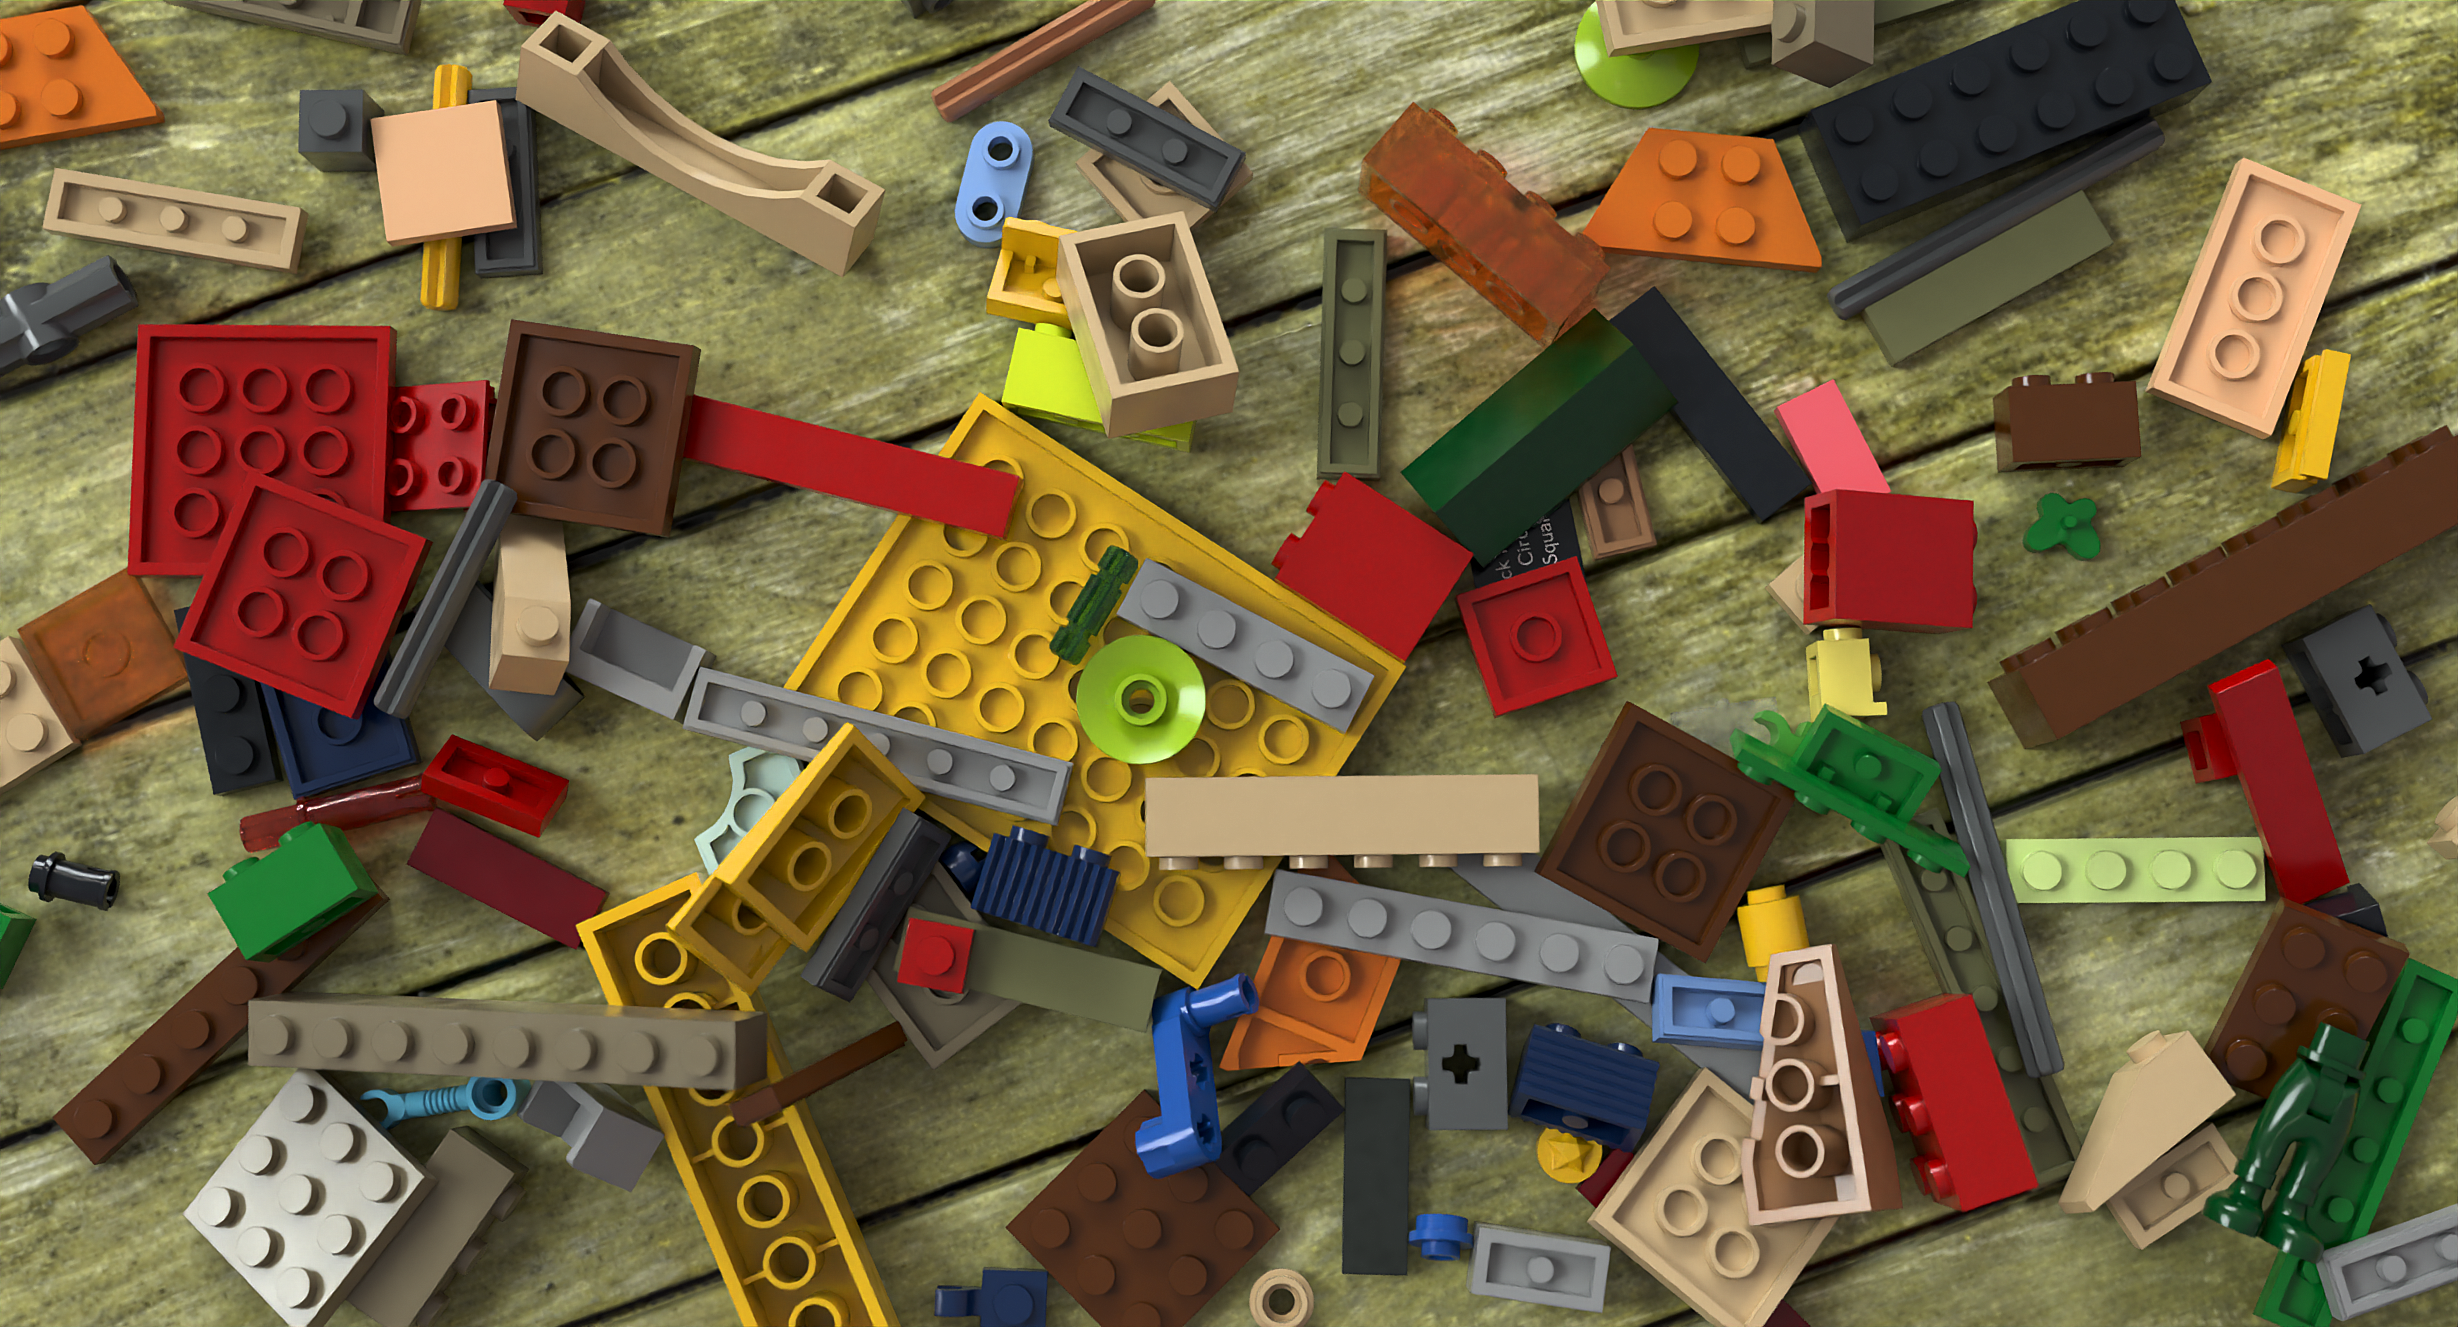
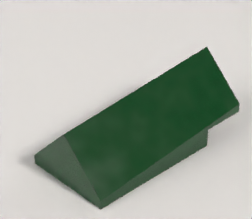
(1540, 437)

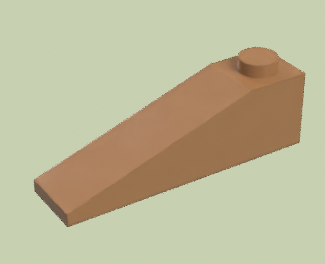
(1817, 1114)

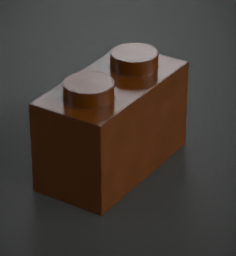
(2066, 423)

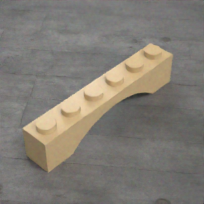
(595, 92)

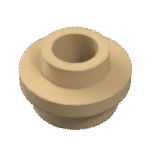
(1281, 1279)

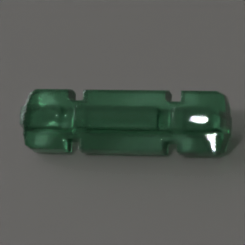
(1093, 605)

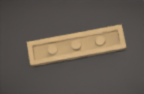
(175, 220)

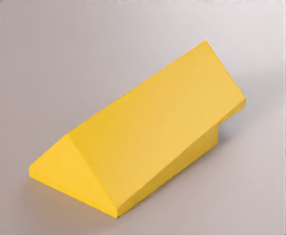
(796, 862)

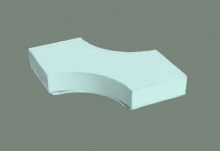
(757, 784)

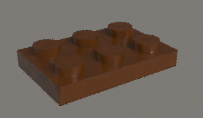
(2301, 975)

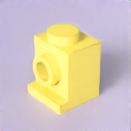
(1844, 675)

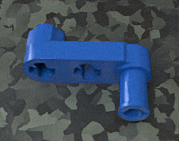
(1189, 1123)

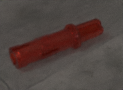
(343, 810)

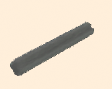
(445, 599)

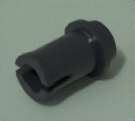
(72, 881)

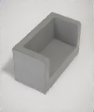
(635, 660)
(599, 1125)
(1538, 1266)

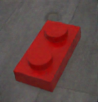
(494, 786)

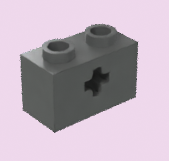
(2335, 655)
(1481, 1097)

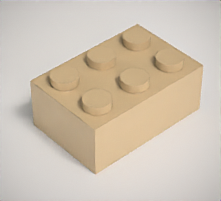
(1146, 324)

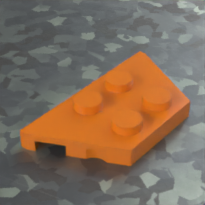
(65, 80)
(1706, 203)
(1312, 1001)

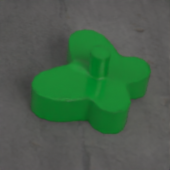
(2064, 525)

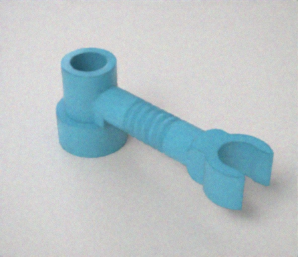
(479, 1096)

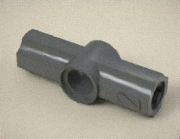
(46, 319)

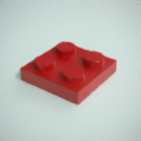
(1535, 637)

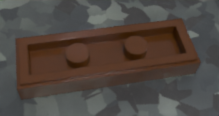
(818, 1075)

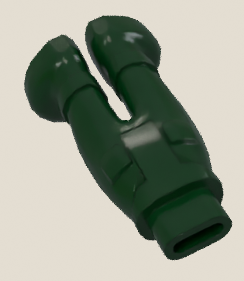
(2308, 1106)

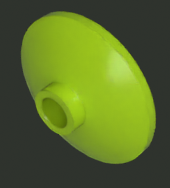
(1631, 79)
(1136, 665)

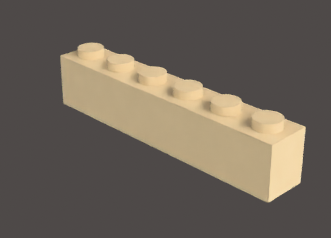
(1341, 817)

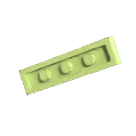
(2136, 870)

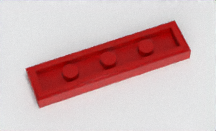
(2278, 782)

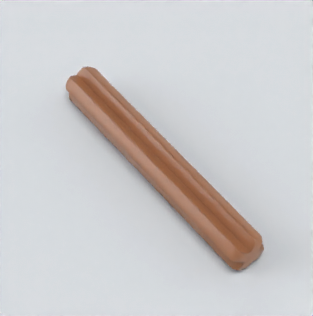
(1033, 54)

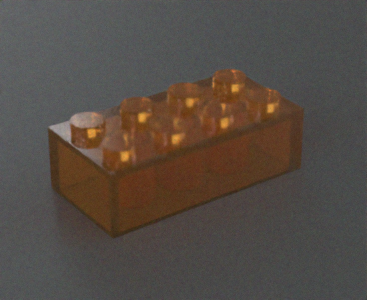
(1482, 224)

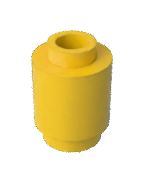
(1770, 926)

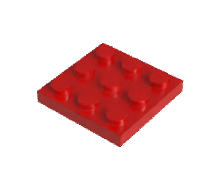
(303, 594)

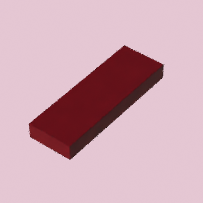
(506, 877)

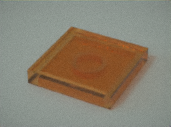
(105, 653)

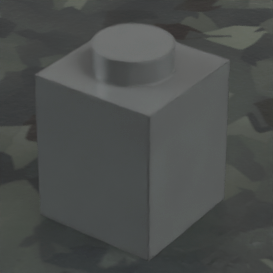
(337, 129)

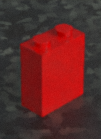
(1889, 562)
(1371, 565)

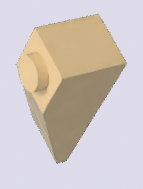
(530, 607)
(2143, 1114)

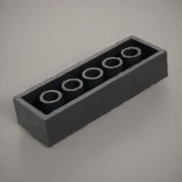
(1999, 108)

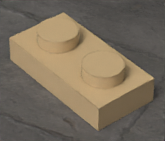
(2174, 1186)

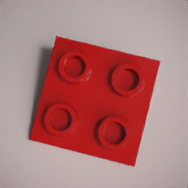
(440, 444)

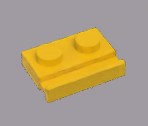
(2311, 422)

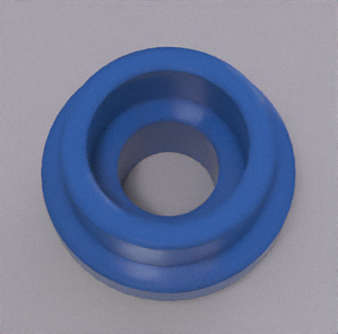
(1441, 1236)

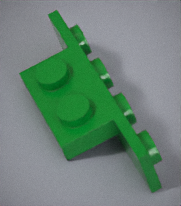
(1860, 776)

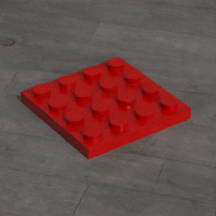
(259, 398)

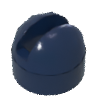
(963, 866)

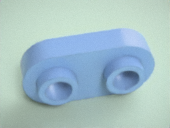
(994, 182)

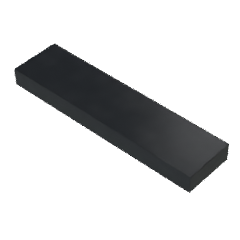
(1712, 408)

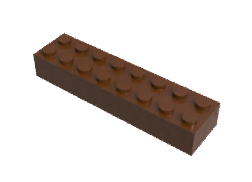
(2232, 595)

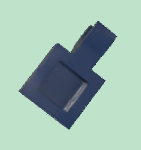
(1005, 1300)

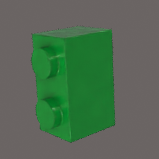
(291, 891)

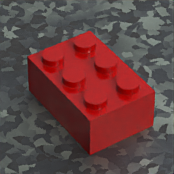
(1952, 1102)

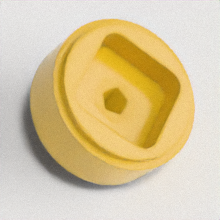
(1567, 1157)

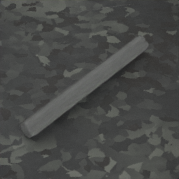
(1996, 217)
(1993, 891)

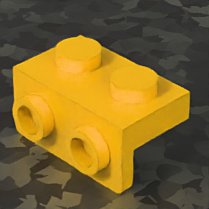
(1026, 272)

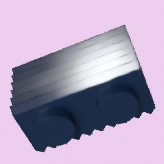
(1046, 887)
(1583, 1086)

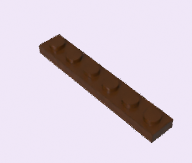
(191, 1039)

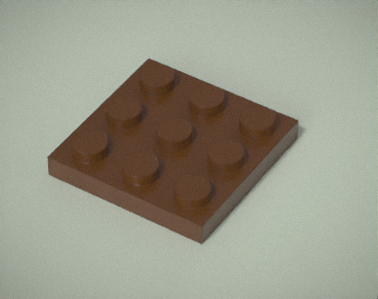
(592, 426)
(1665, 832)
(1136, 1243)

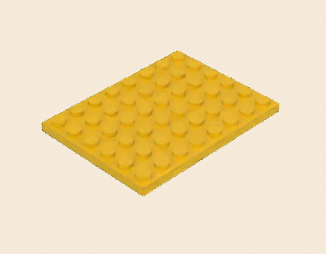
(961, 638)

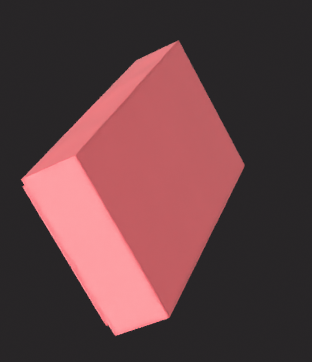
(1830, 442)

